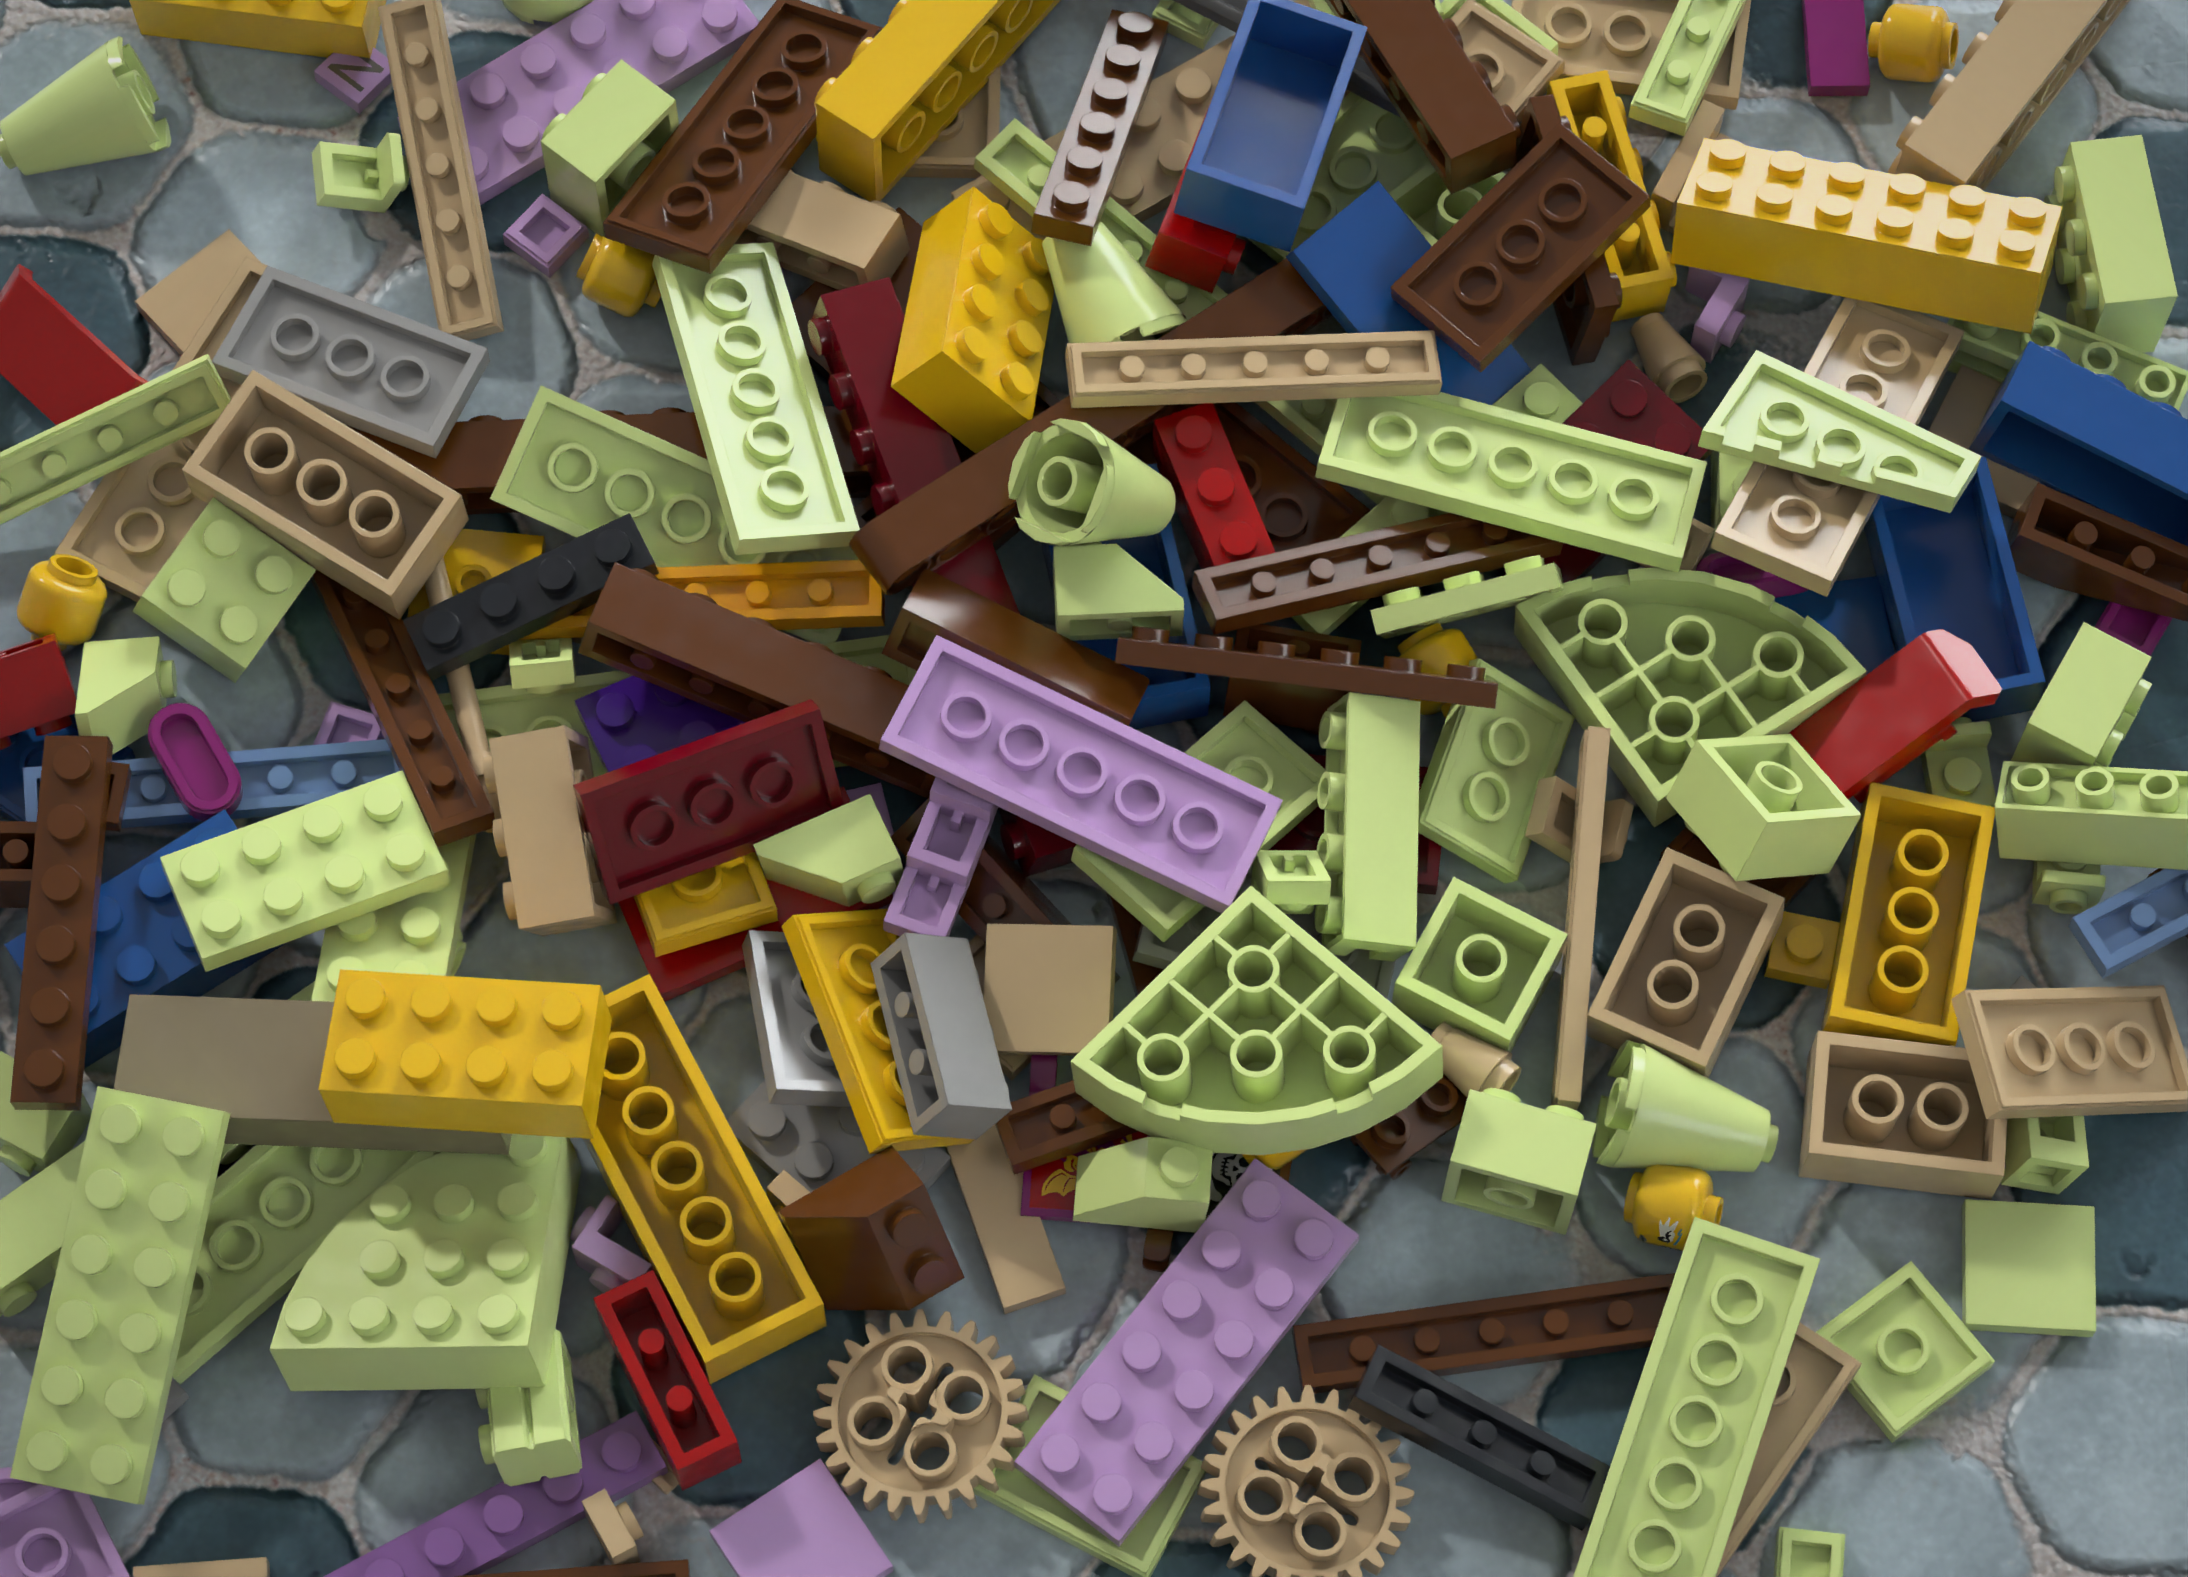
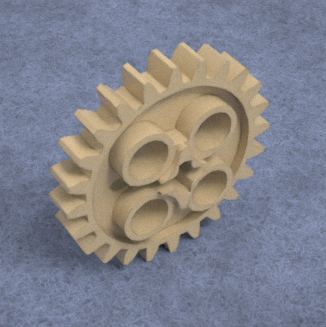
(973, 1439)
(1335, 1444)

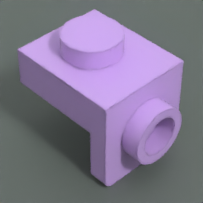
(1722, 316)
(600, 1256)

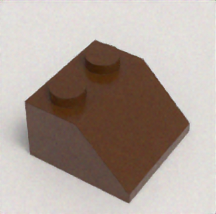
(873, 1238)

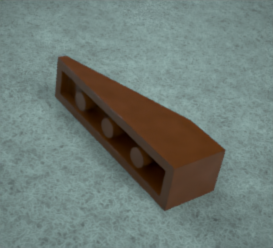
(2098, 554)

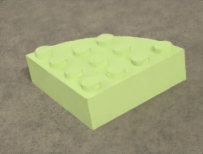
(1678, 664)
(1257, 1044)
(438, 1277)

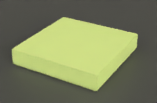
(2028, 1268)
(1909, 1350)

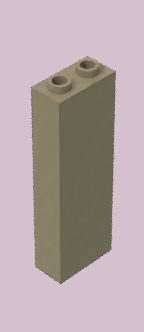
(262, 1068)

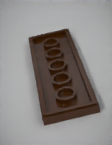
(738, 138)

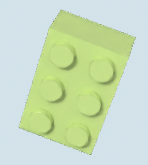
(2112, 242)

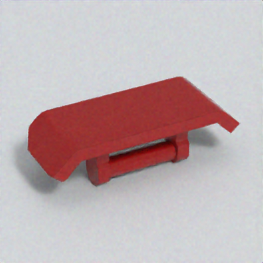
(54, 355)
(1897, 711)

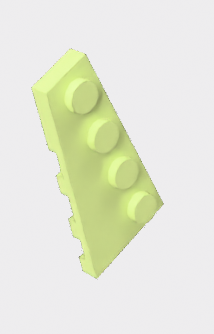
(1828, 434)

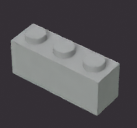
(941, 1036)

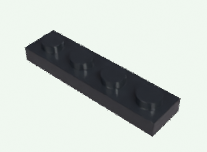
(525, 597)
(1480, 1437)

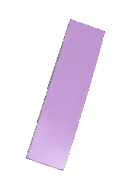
(940, 862)

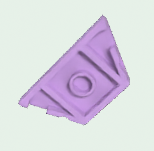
(53, 1533)

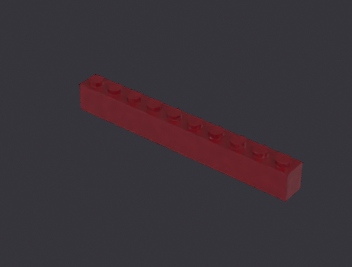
(904, 452)

